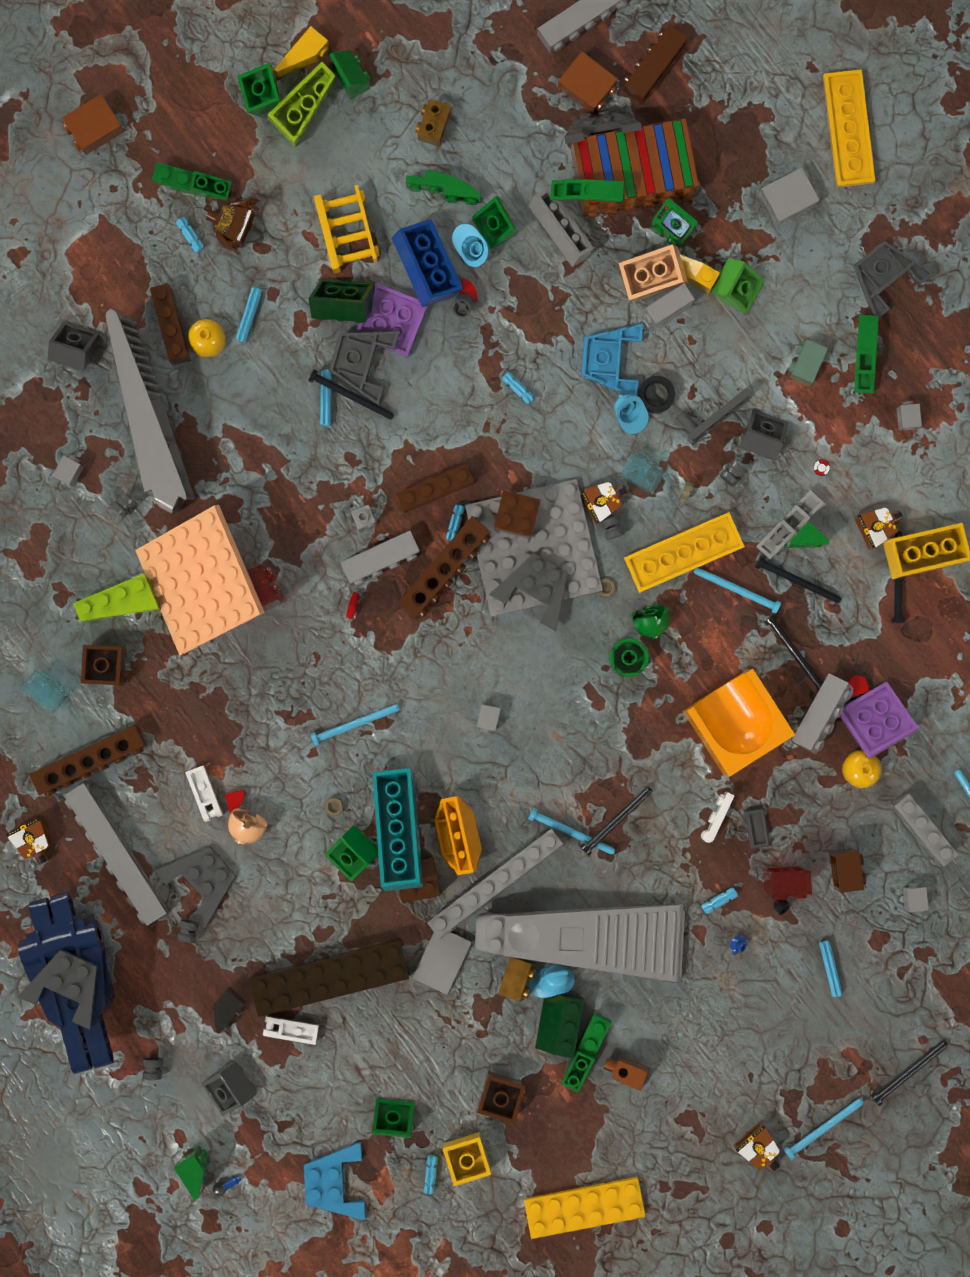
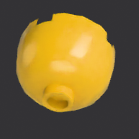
(206, 338)
(860, 770)

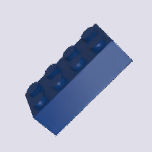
(427, 263)

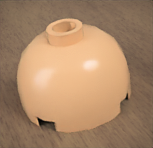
(246, 827)

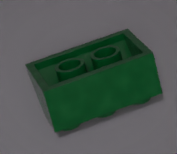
(342, 300)
(560, 1024)

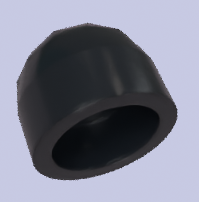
(782, 906)

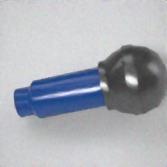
(220, 1188)

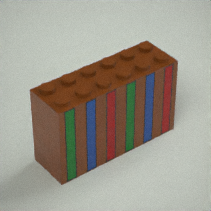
(651, 161)

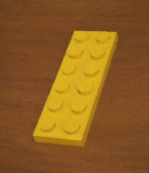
(849, 128)
(684, 552)
(584, 1207)

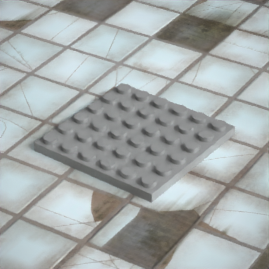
(557, 536)

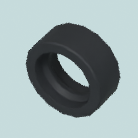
(657, 380)

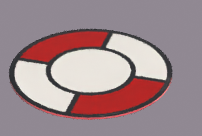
(821, 467)

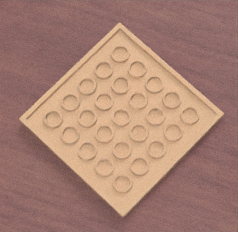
(199, 580)

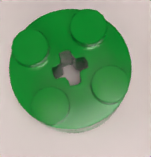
(635, 649)

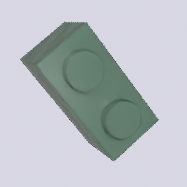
(807, 363)

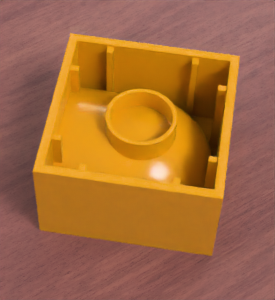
(738, 722)

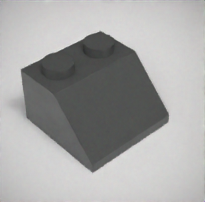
(72, 346)
(764, 435)
(229, 1088)

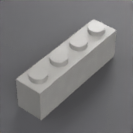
(561, 227)
(380, 558)
(822, 714)
(924, 829)

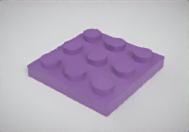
(392, 313)
(878, 720)

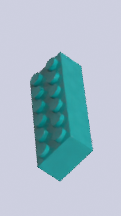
(397, 829)

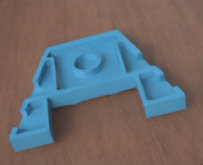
(602, 358)
(325, 1183)

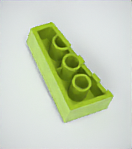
(301, 104)
(124, 599)

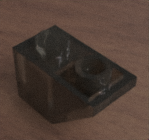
(226, 1008)

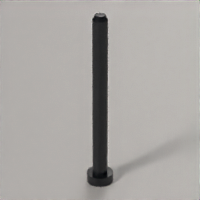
(350, 395)
(797, 580)
(898, 595)
(793, 650)
(615, 821)
(908, 1073)

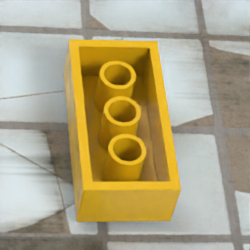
(927, 551)

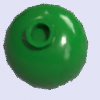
(652, 621)

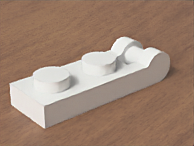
(204, 793)
(717, 817)
(291, 1030)

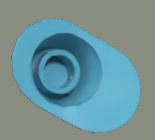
(470, 245)
(631, 413)
(552, 981)

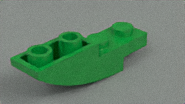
(191, 183)
(452, 188)
(587, 190)
(866, 354)
(586, 1052)

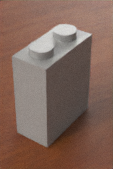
(789, 196)
(667, 307)

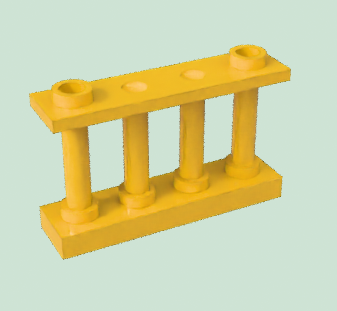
(328, 224)

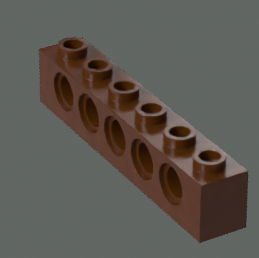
(409, 601)
(42, 777)

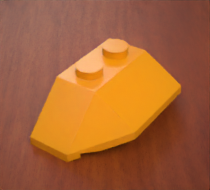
(458, 835)

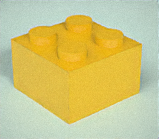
(467, 1159)

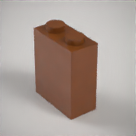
(588, 83)
(92, 125)

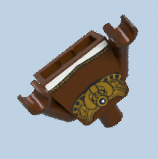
(233, 222)

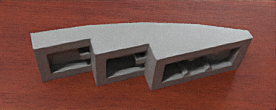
(790, 524)

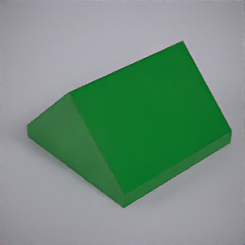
(494, 223)
(807, 537)
(393, 1118)

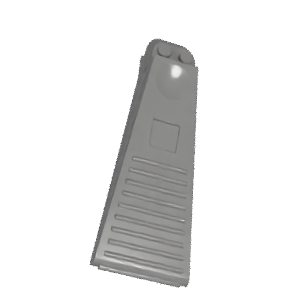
(151, 431)
(610, 939)

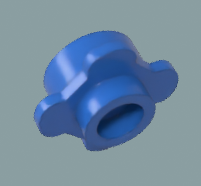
(738, 944)

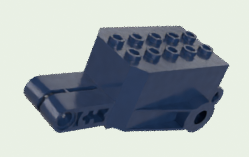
(57, 929)

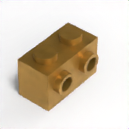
(434, 122)
(517, 979)

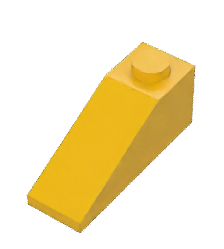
(304, 53)
(699, 274)

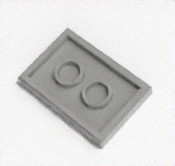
(442, 961)

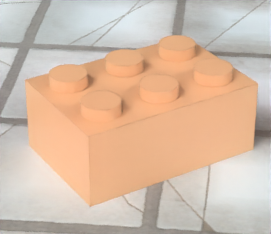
(653, 273)

